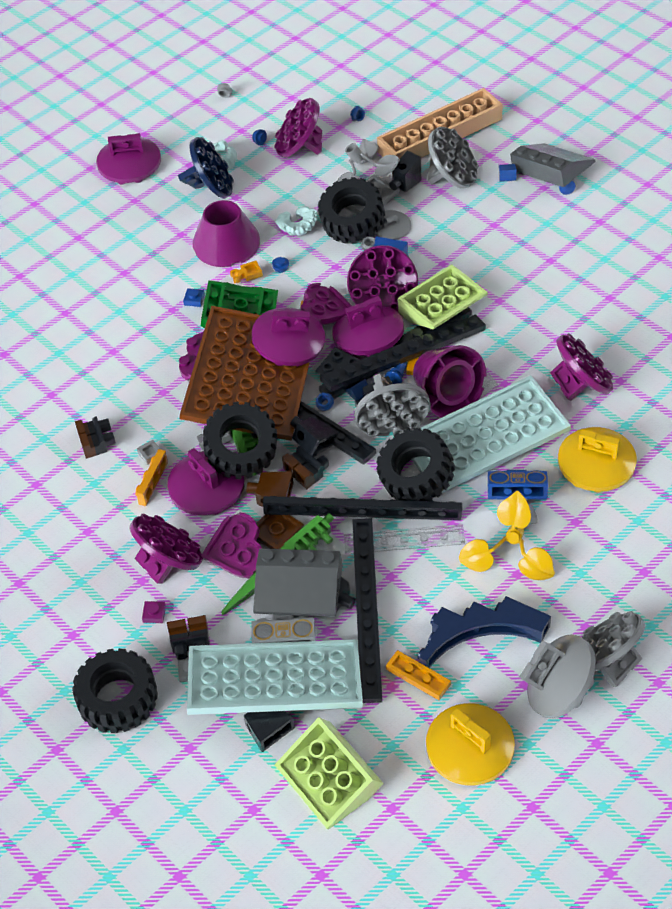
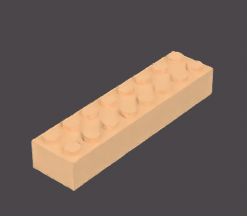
(464, 115)

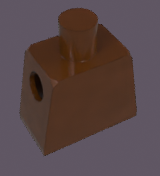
(271, 484)

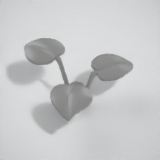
(365, 153)

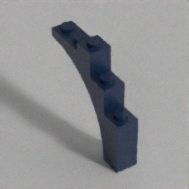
(507, 619)

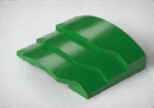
(239, 298)

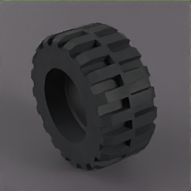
(348, 193)
(240, 417)
(405, 448)
(108, 668)

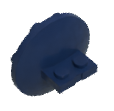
(207, 169)

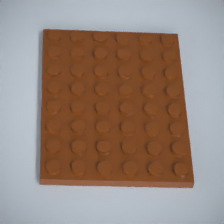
(234, 371)

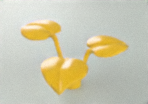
(515, 512)

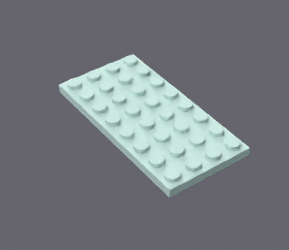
(497, 429)
(274, 677)

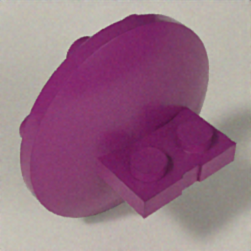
(300, 129)
(128, 158)
(381, 273)
(368, 328)
(288, 336)
(579, 369)
(200, 488)
(163, 547)

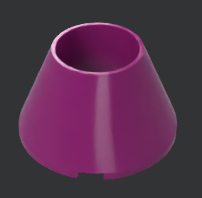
(225, 235)
(450, 378)

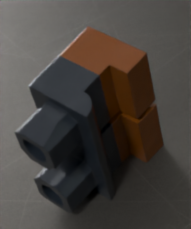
(91, 436)
(305, 467)
(181, 640)

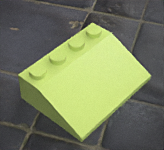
(439, 298)
(328, 773)

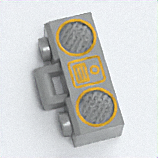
(283, 629)

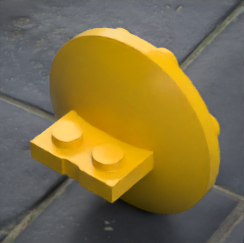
(597, 459)
(470, 744)

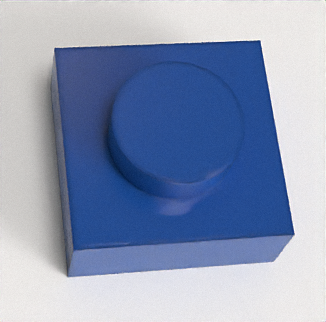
(194, 297)

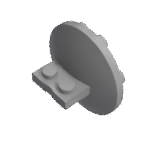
(451, 158)
(391, 408)
(614, 645)
(559, 675)

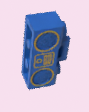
(529, 483)

